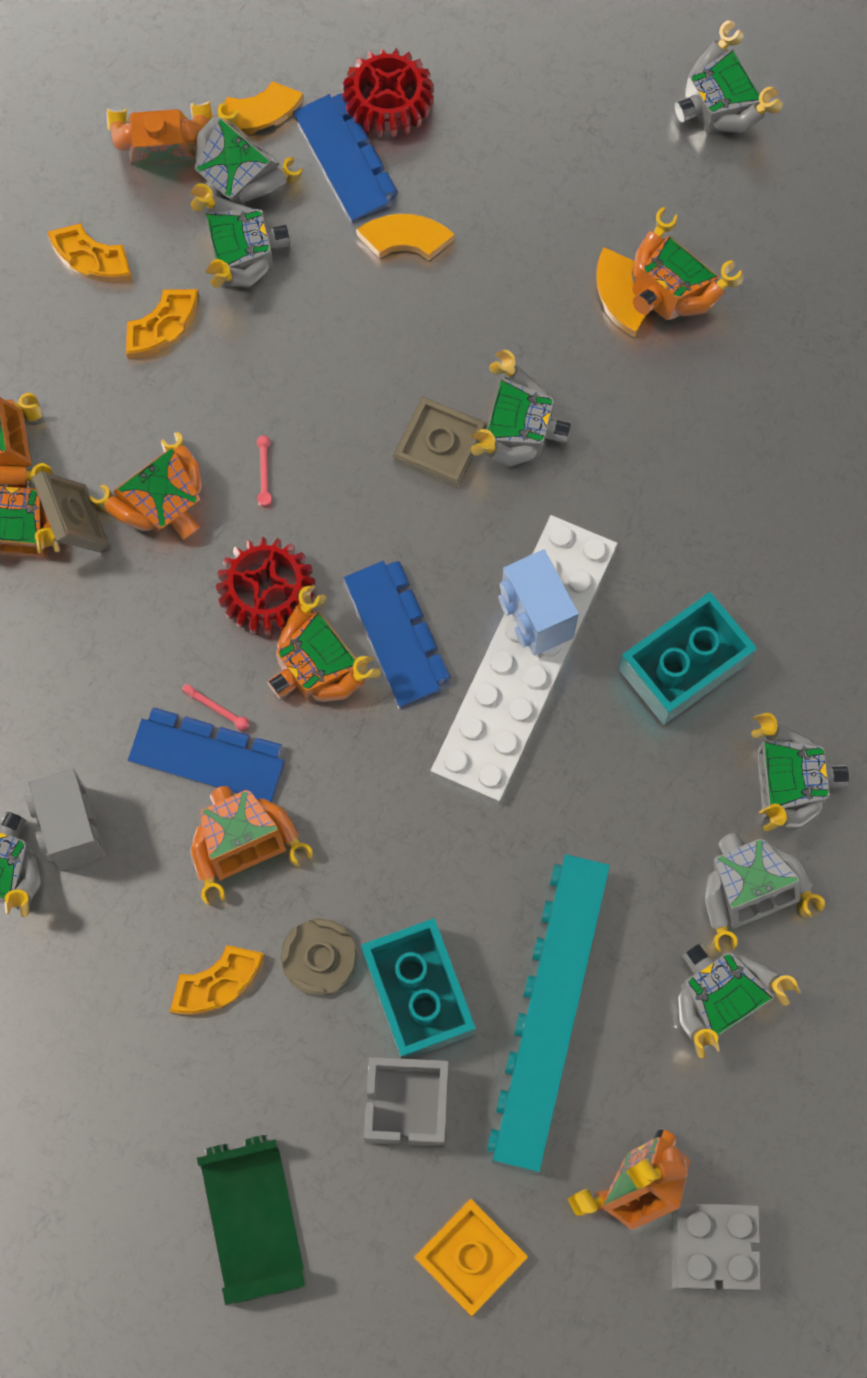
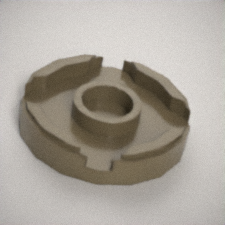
(319, 957)

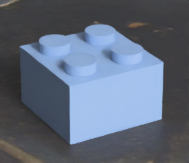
(538, 603)

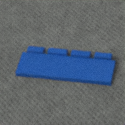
(346, 156)
(389, 626)
(212, 762)

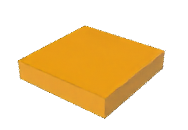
(471, 1257)

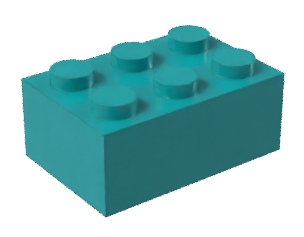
(687, 658)
(418, 989)

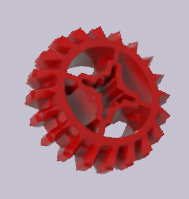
(387, 105)
(238, 575)

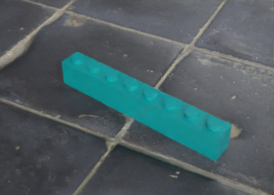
(550, 1014)

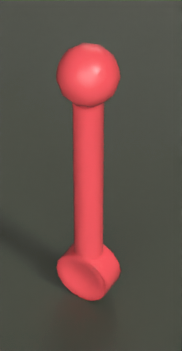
(264, 498)
(241, 723)

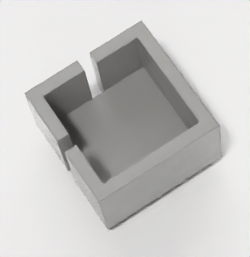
(64, 815)
(408, 1101)
(714, 1245)

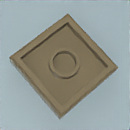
(438, 442)
(70, 512)

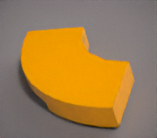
(266, 108)
(405, 233)
(90, 257)
(615, 290)
(163, 324)
(217, 985)

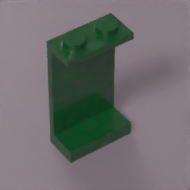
(252, 1220)

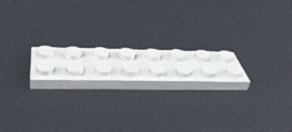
(512, 682)

